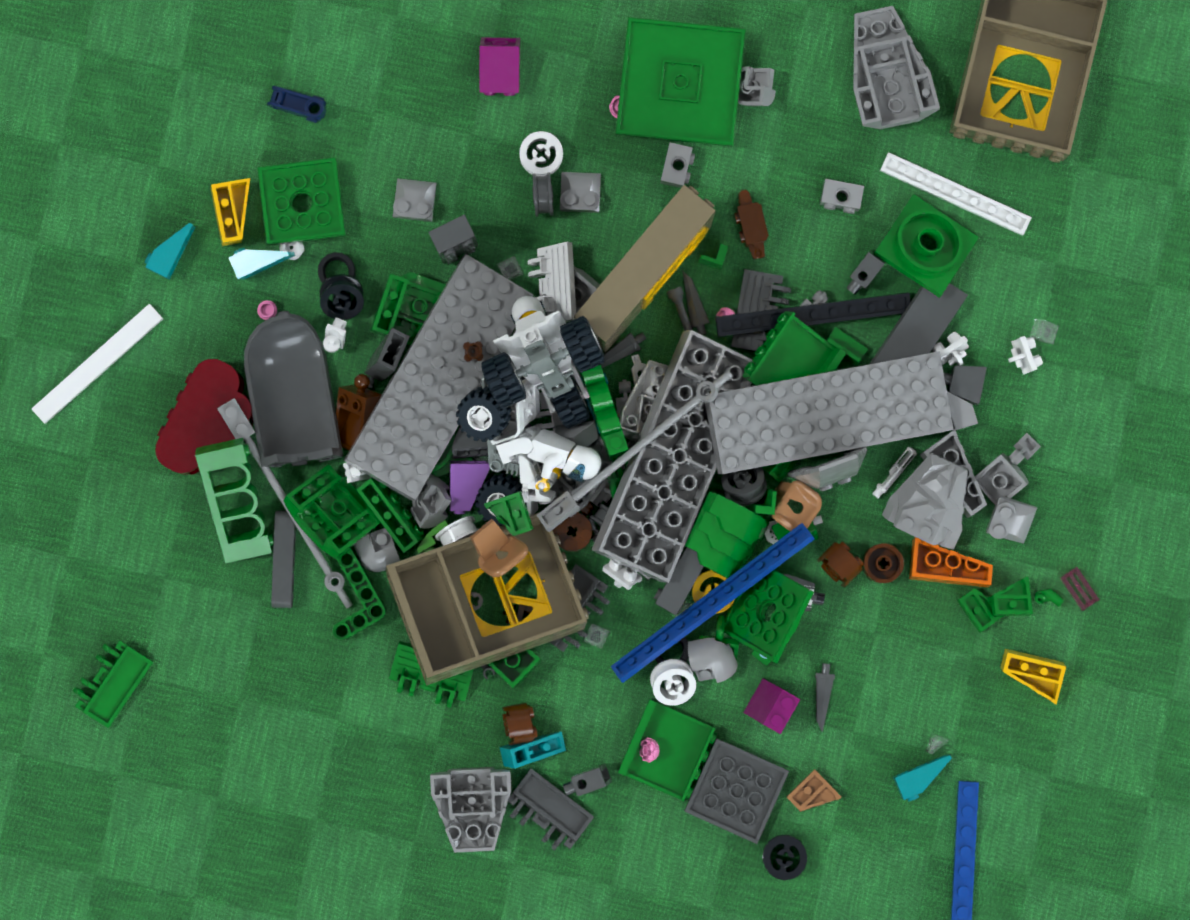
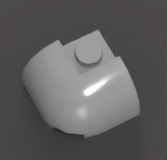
(756, 86)
(431, 503)
(377, 551)
(711, 659)

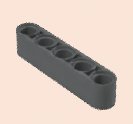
(283, 561)

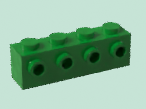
(391, 514)

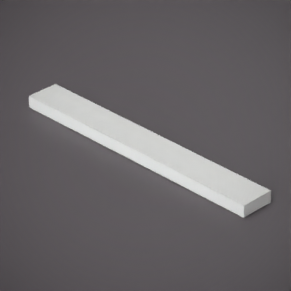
(955, 194)
(97, 363)

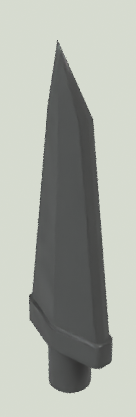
(695, 308)
(624, 348)
(823, 691)

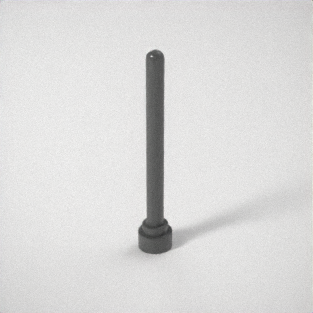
(676, 297)

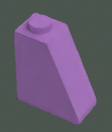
(465, 482)

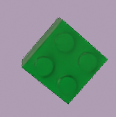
(516, 667)

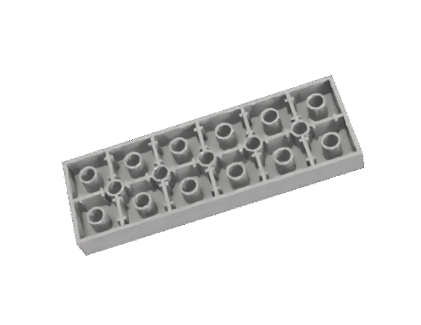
(422, 398)
(829, 412)
(673, 472)

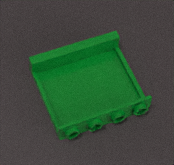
(791, 352)
(681, 745)

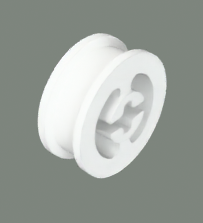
(551, 143)
(457, 530)
(675, 691)

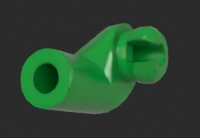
(1048, 595)

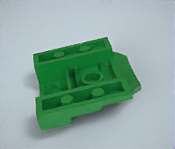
(406, 304)
(331, 512)
(725, 535)

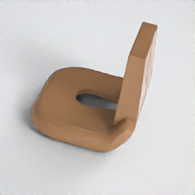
(801, 493)
(492, 539)

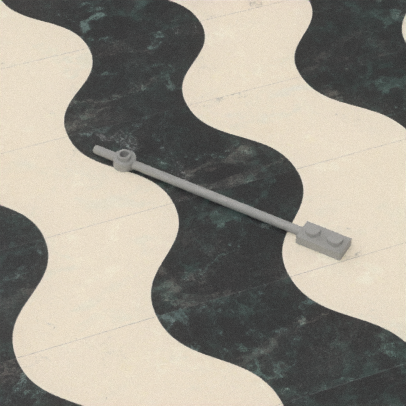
(242, 428)
(567, 503)

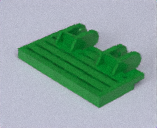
(407, 665)
(114, 684)

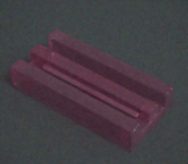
(1088, 602)

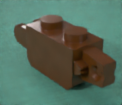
(752, 225)

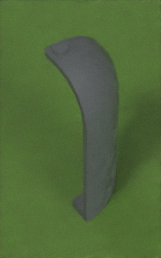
(290, 393)

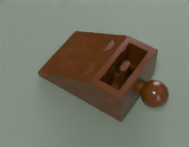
(354, 408)

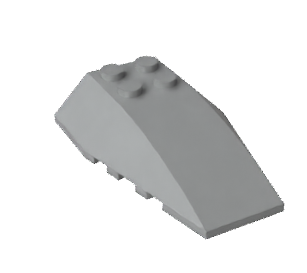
(889, 72)
(834, 471)

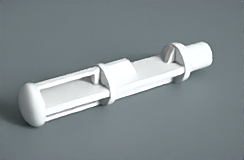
(894, 472)

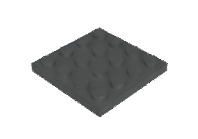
(736, 791)

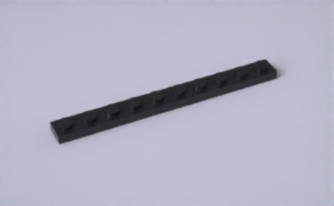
(814, 313)

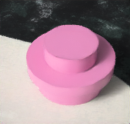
(267, 310)

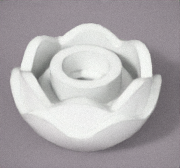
(298, 249)

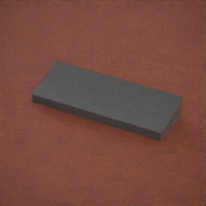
(921, 324)

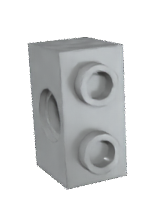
(677, 153)
(852, 191)

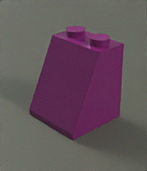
(499, 66)
(771, 706)

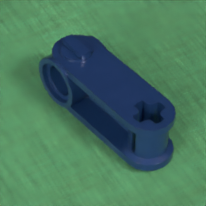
(297, 104)

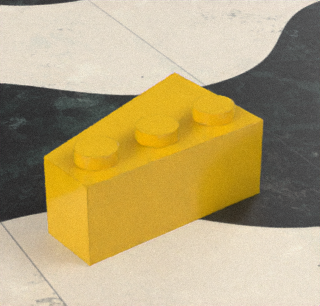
(230, 209)
(1035, 672)

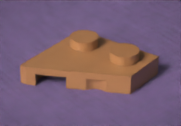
(812, 792)

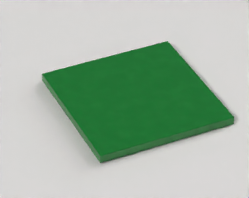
(680, 81)

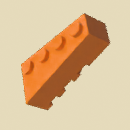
(947, 566)

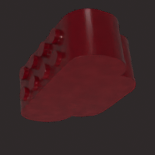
(195, 417)

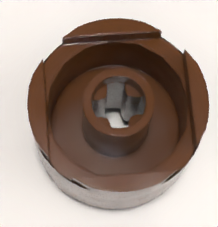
(583, 534)
(840, 563)
(894, 563)
(518, 723)

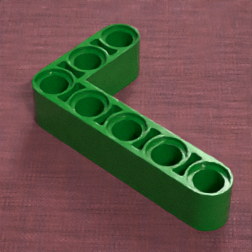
(368, 604)

